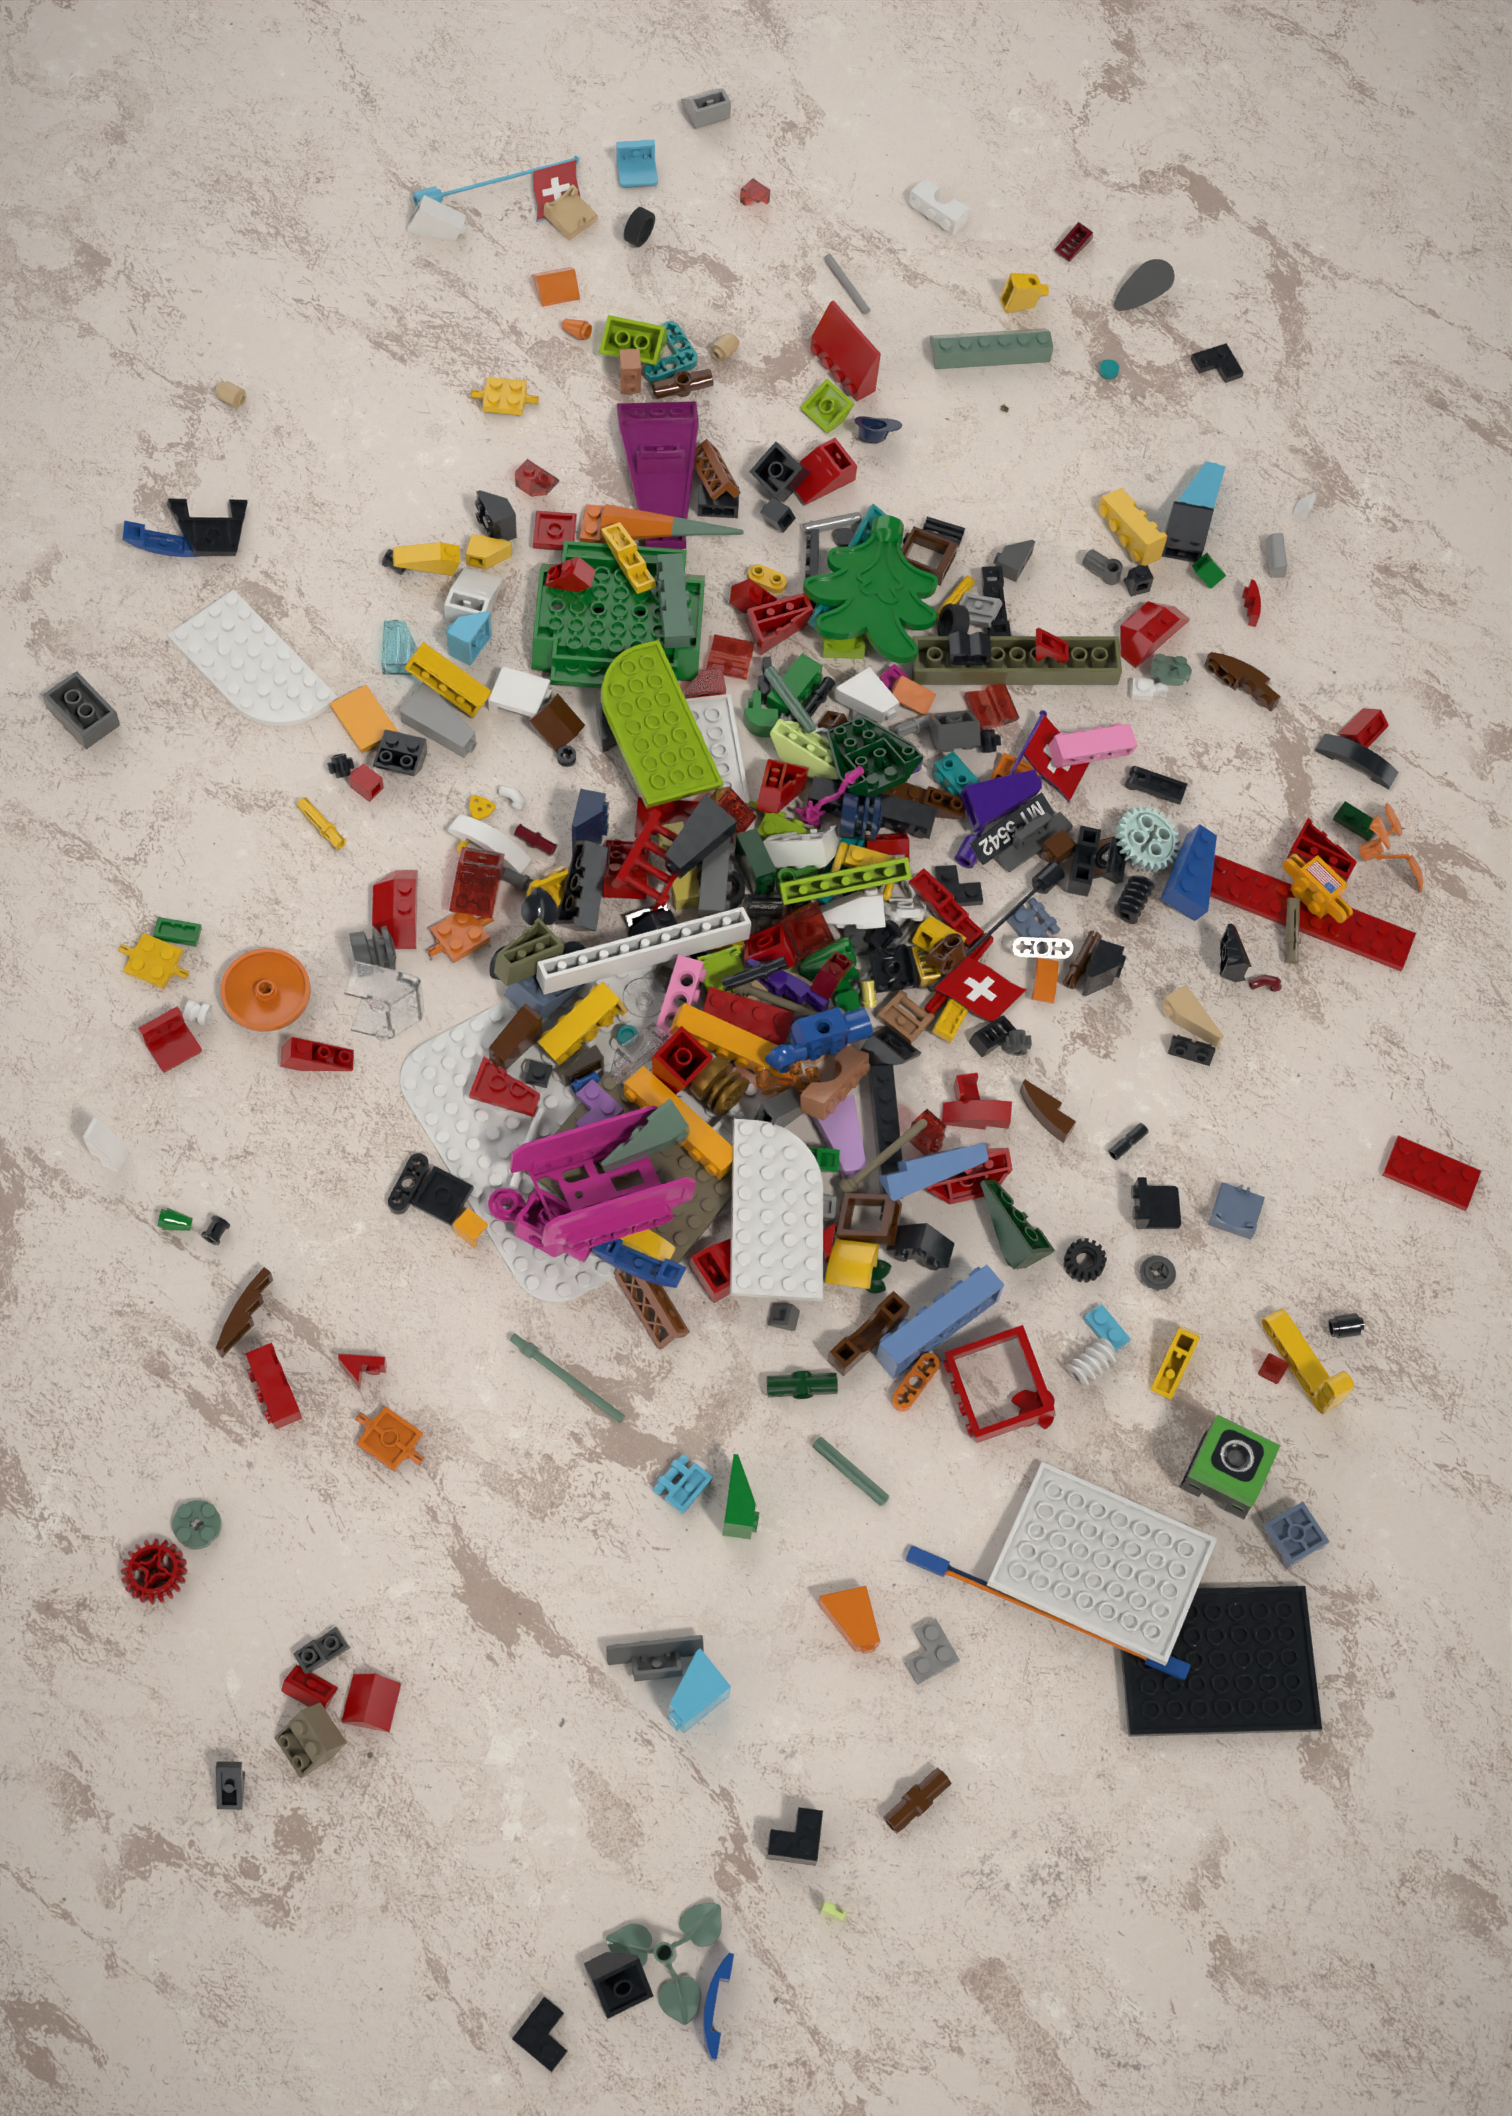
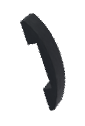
(993, 587)
(1358, 756)

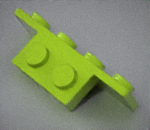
(778, 824)

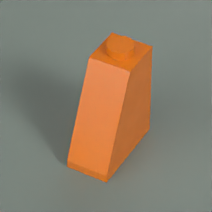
(853, 1617)

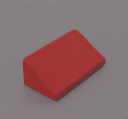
(308, 1688)

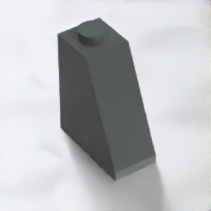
(781, 1108)

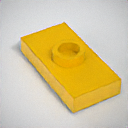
(950, 1020)

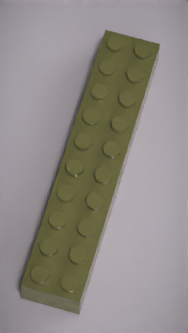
(1013, 662)

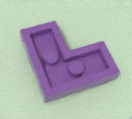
(599, 1103)

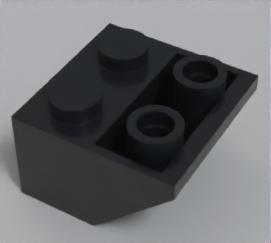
(496, 516)
(401, 753)

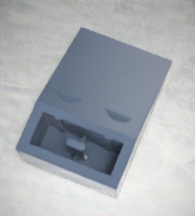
(530, 992)

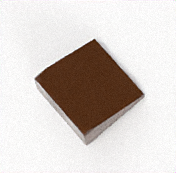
(832, 720)

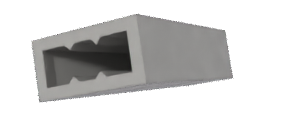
(438, 721)

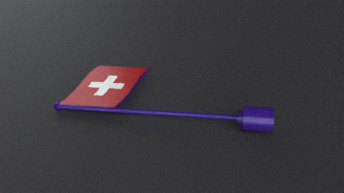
(1039, 756)

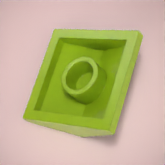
(828, 406)

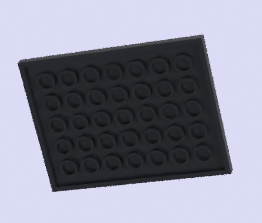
(1246, 1669)

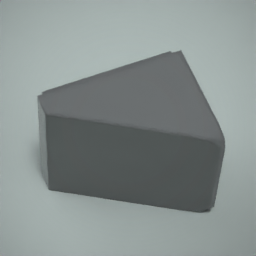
(784, 1316)

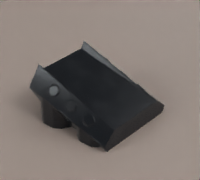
(1233, 956)
(894, 969)

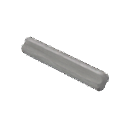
(833, 522)

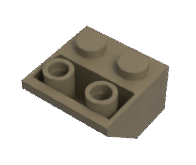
(310, 1739)

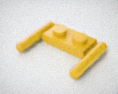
(856, 856)

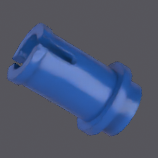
(578, 1084)

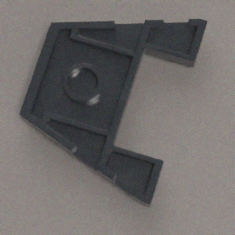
(210, 534)

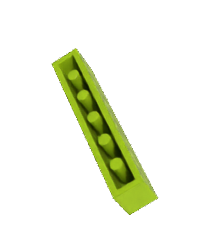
(845, 880)

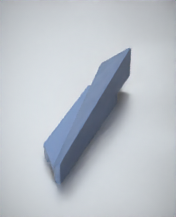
(930, 1169)

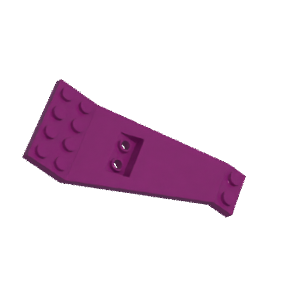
(660, 458)

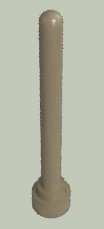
(748, 989)
(850, 1184)

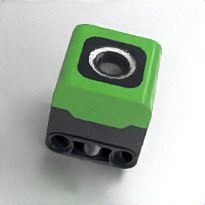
(1230, 1466)

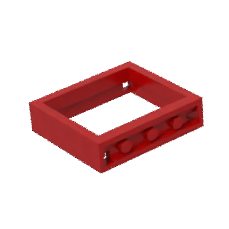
(1047, 1409)

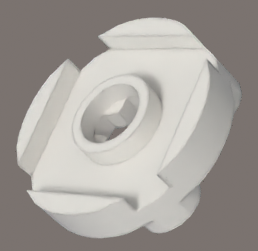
(904, 908)

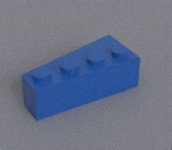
(1191, 875)

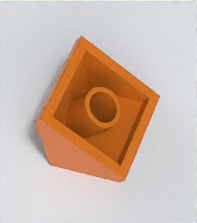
(557, 286)

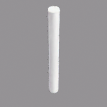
(533, 1130)

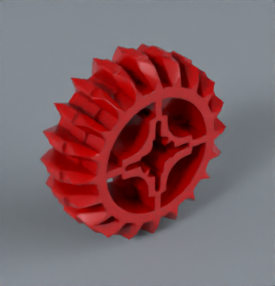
(149, 1590)

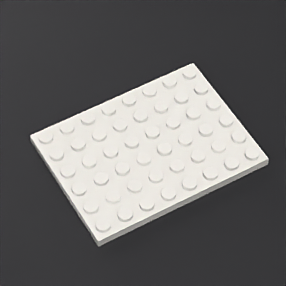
(1102, 1563)

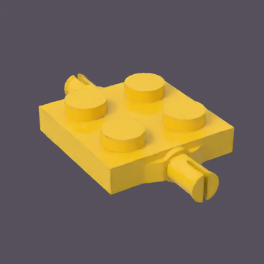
(504, 396)
(153, 961)

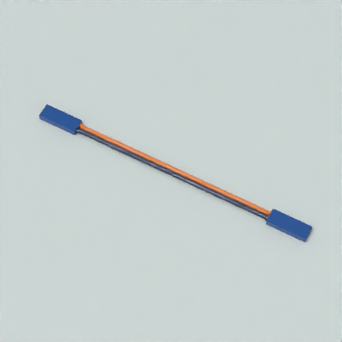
(939, 1566)

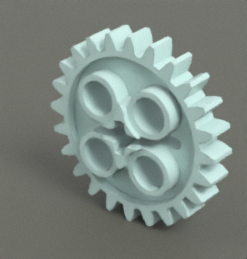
(1134, 832)

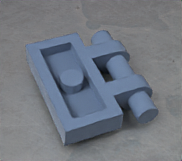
(1026, 926)

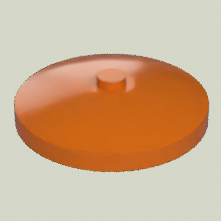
(265, 989)

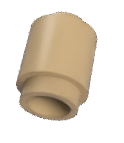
(725, 347)
(231, 394)

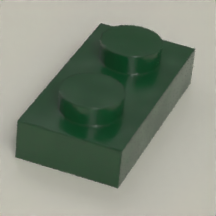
(1354, 820)

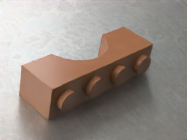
(823, 1097)

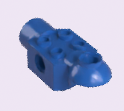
(820, 1035)

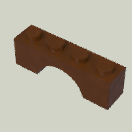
(863, 1340)

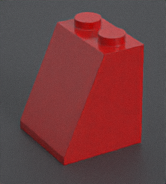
(679, 1060)

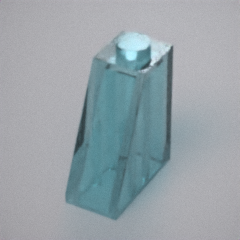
(397, 648)

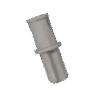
(913, 726)

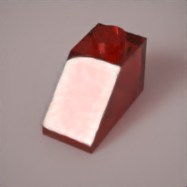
(707, 683)

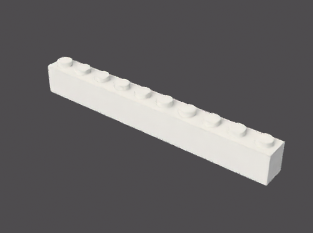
(643, 950)

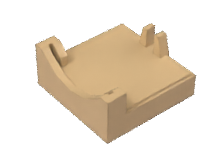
(570, 213)

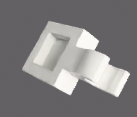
(1145, 689)

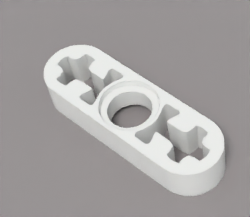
(1047, 954)

